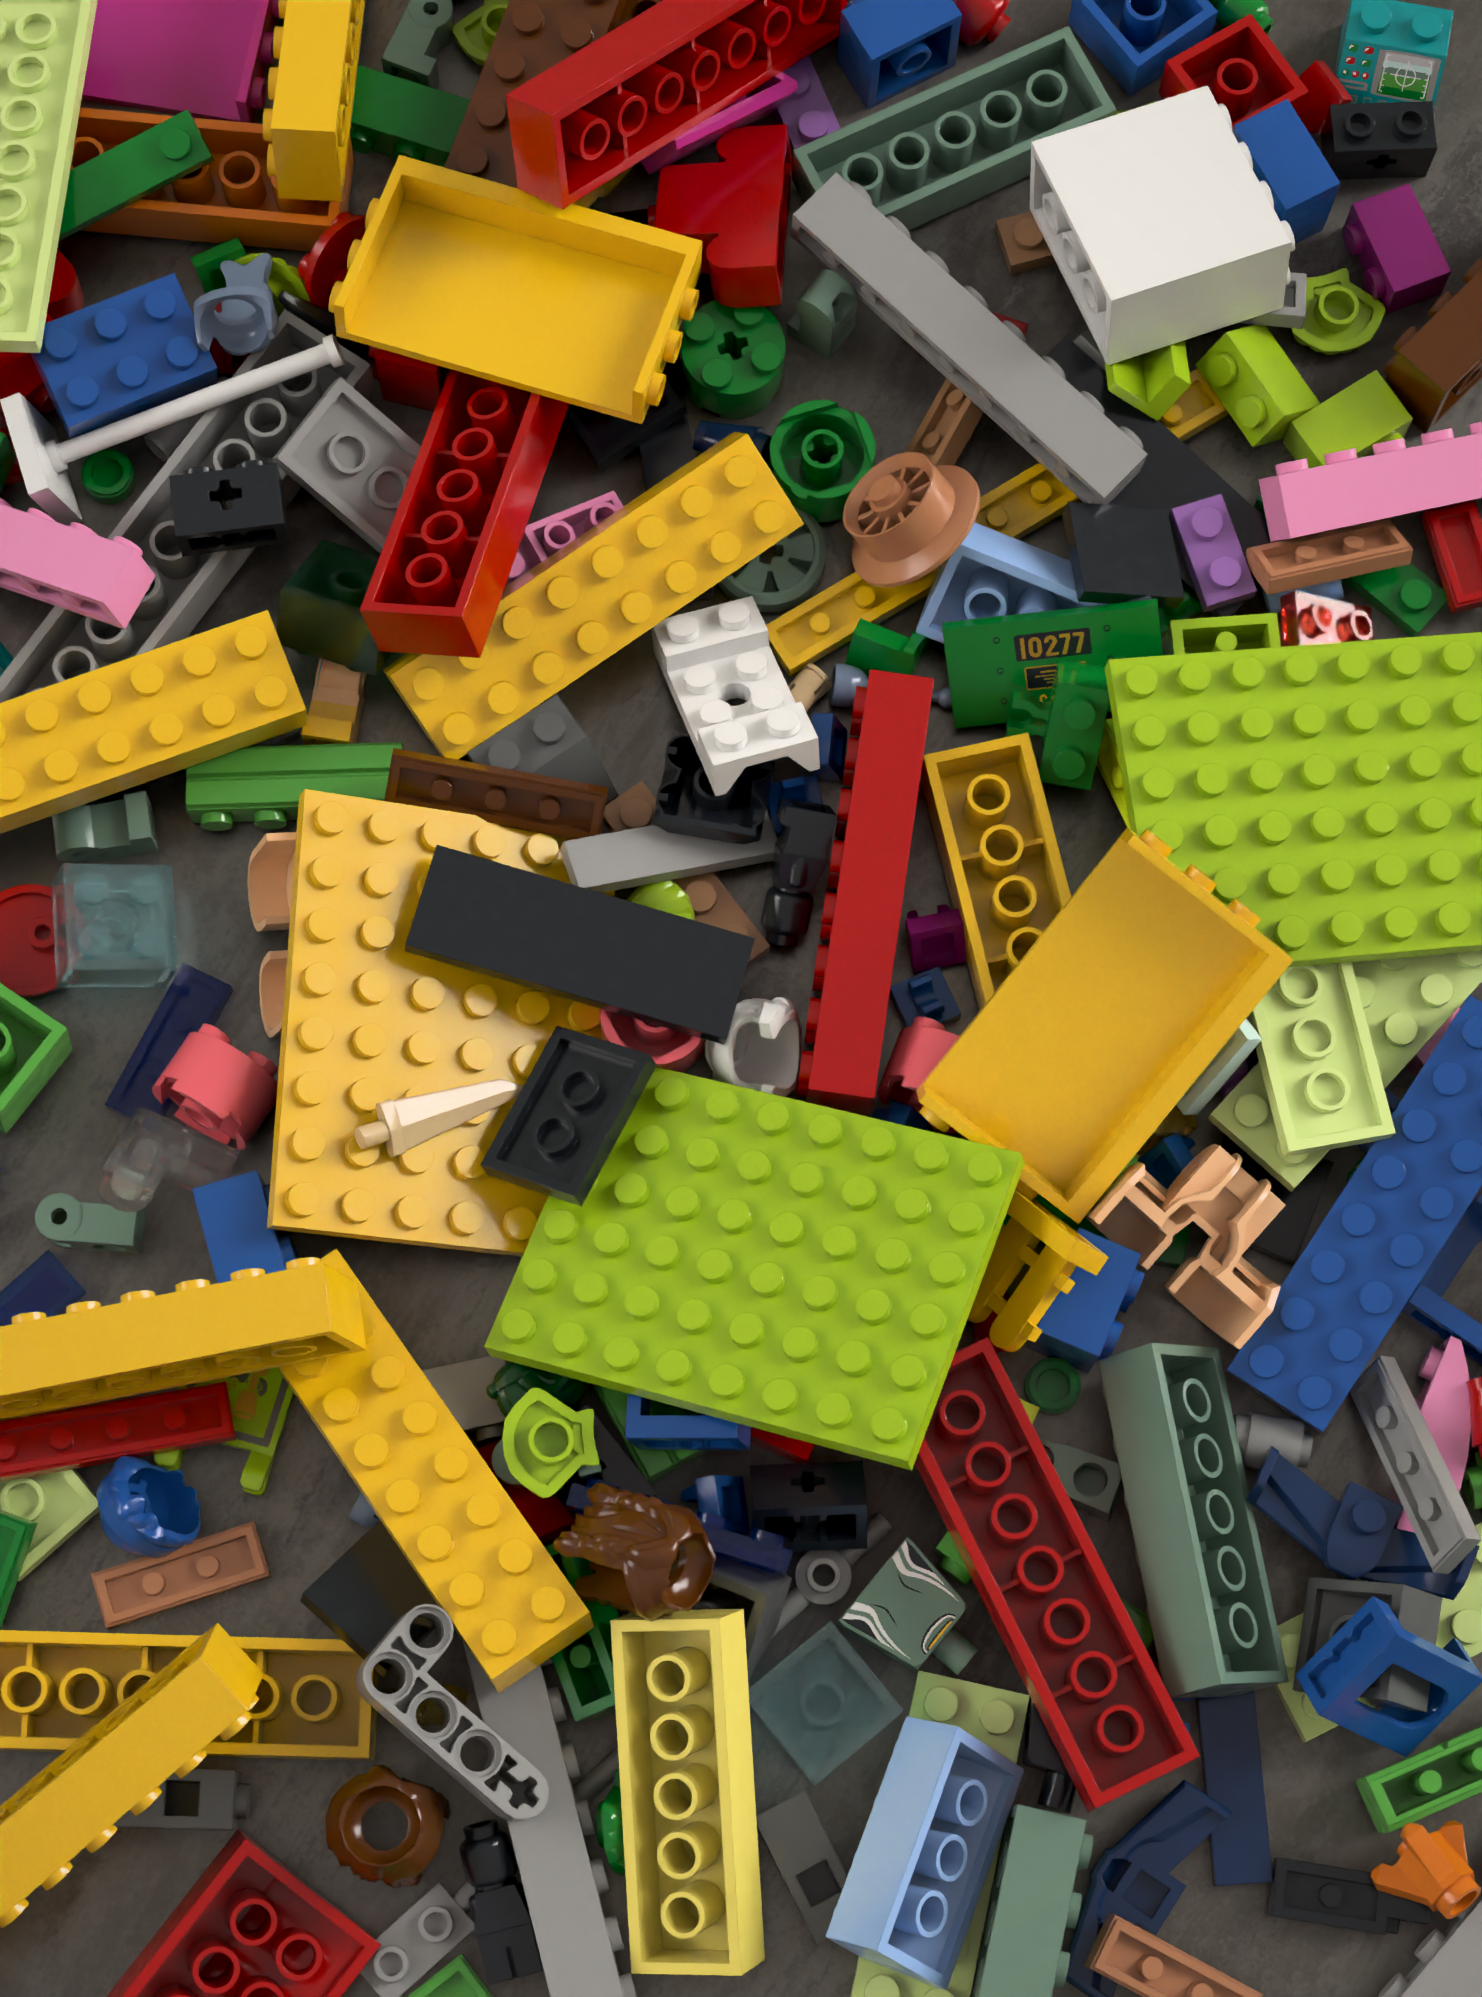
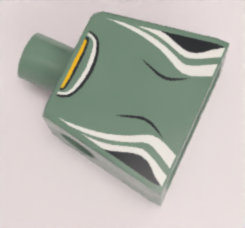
(910, 1613)

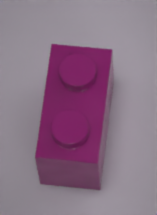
(1395, 249)

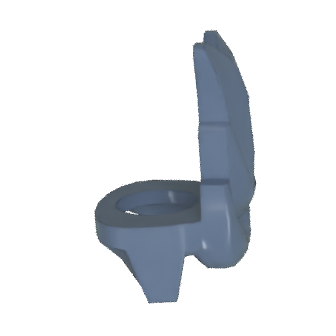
(247, 312)

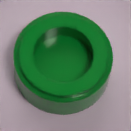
(108, 476)
(1052, 1386)

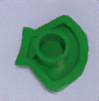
(610, 1828)

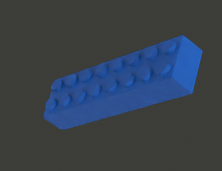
(1375, 1238)

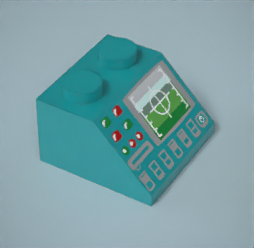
(1392, 51)

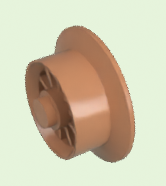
(908, 518)

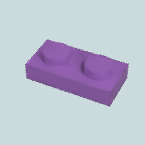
(808, 109)
(1212, 553)

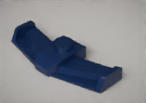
(1349, 1534)
(1135, 1878)

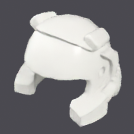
(760, 1047)

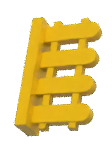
(1044, 1280)

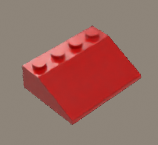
(250, 1934)

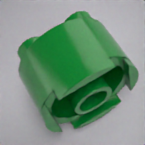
(727, 385)
(826, 433)

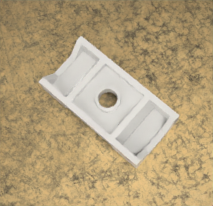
(723, 657)

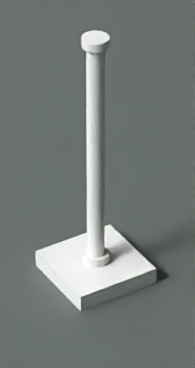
(46, 460)

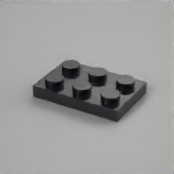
(569, 1115)

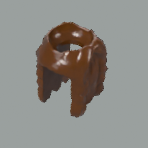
(641, 1553)
(423, 1810)

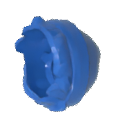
(147, 1508)

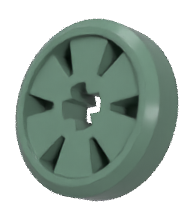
(788, 577)

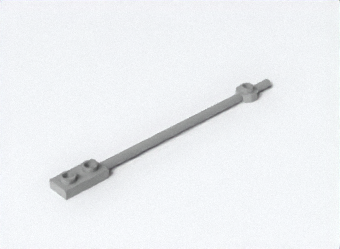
(441, 1919)

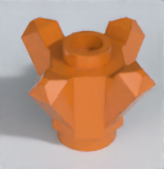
(1431, 1869)

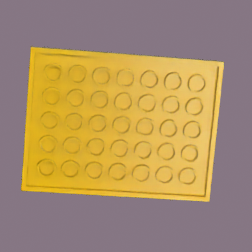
(396, 1025)

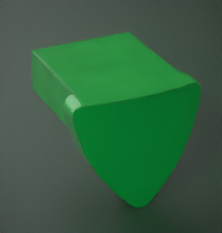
(884, 649)

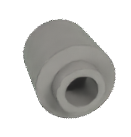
(1261, 1431)

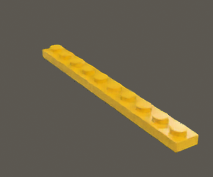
(1011, 509)

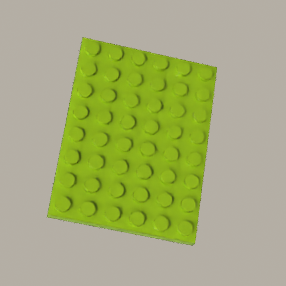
(1318, 787)
(765, 1266)

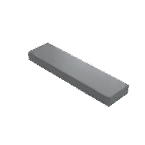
(654, 856)
(1414, 1465)

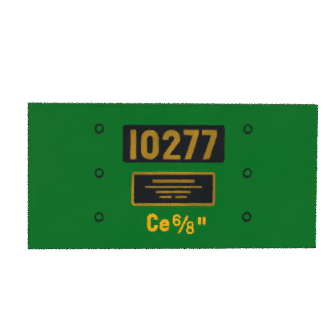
(1021, 653)

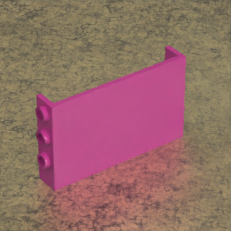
(182, 56)

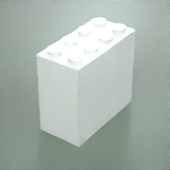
(1160, 224)

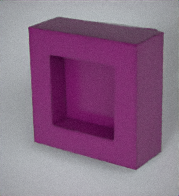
(935, 939)

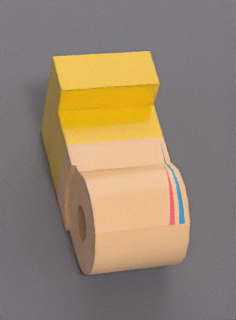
(334, 705)

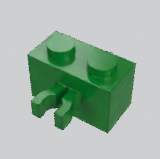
(1068, 723)

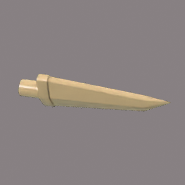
(420, 1117)

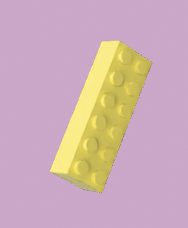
(687, 1793)

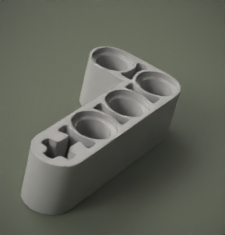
(458, 1722)

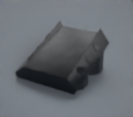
(690, 806)

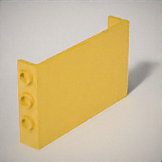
(519, 289)
(1104, 1023)

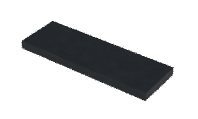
(1171, 470)
(580, 944)

